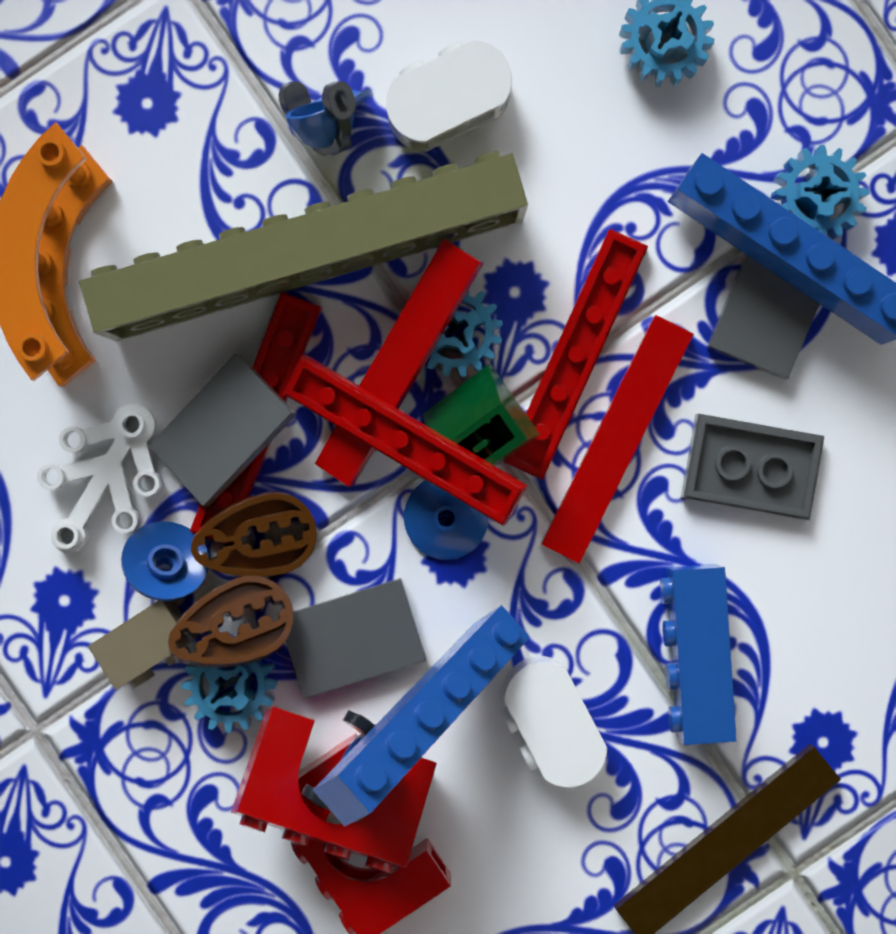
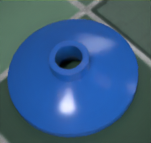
(432, 537)
(160, 544)

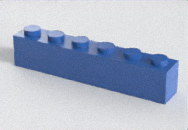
(789, 247)
(420, 717)

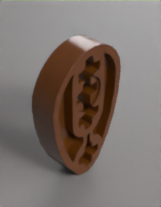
(268, 558)
(231, 599)

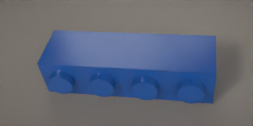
(699, 654)

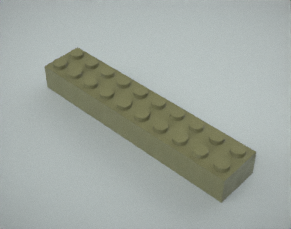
(305, 248)

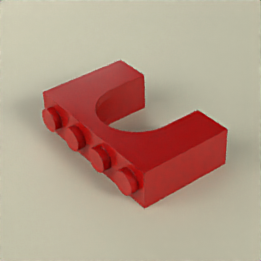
(273, 798)
(368, 897)

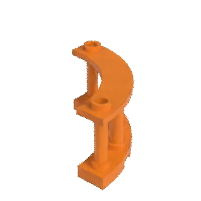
(37, 221)

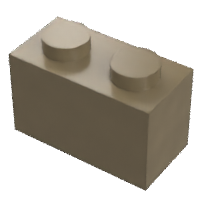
(139, 644)

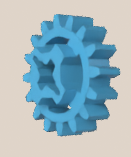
(682, 47)
(832, 178)
(473, 321)
(240, 697)

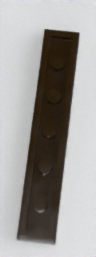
(727, 842)

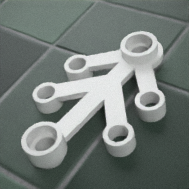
(106, 471)

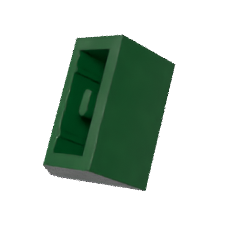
(483, 418)

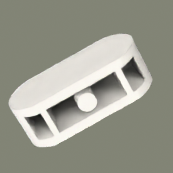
(448, 94)
(552, 722)

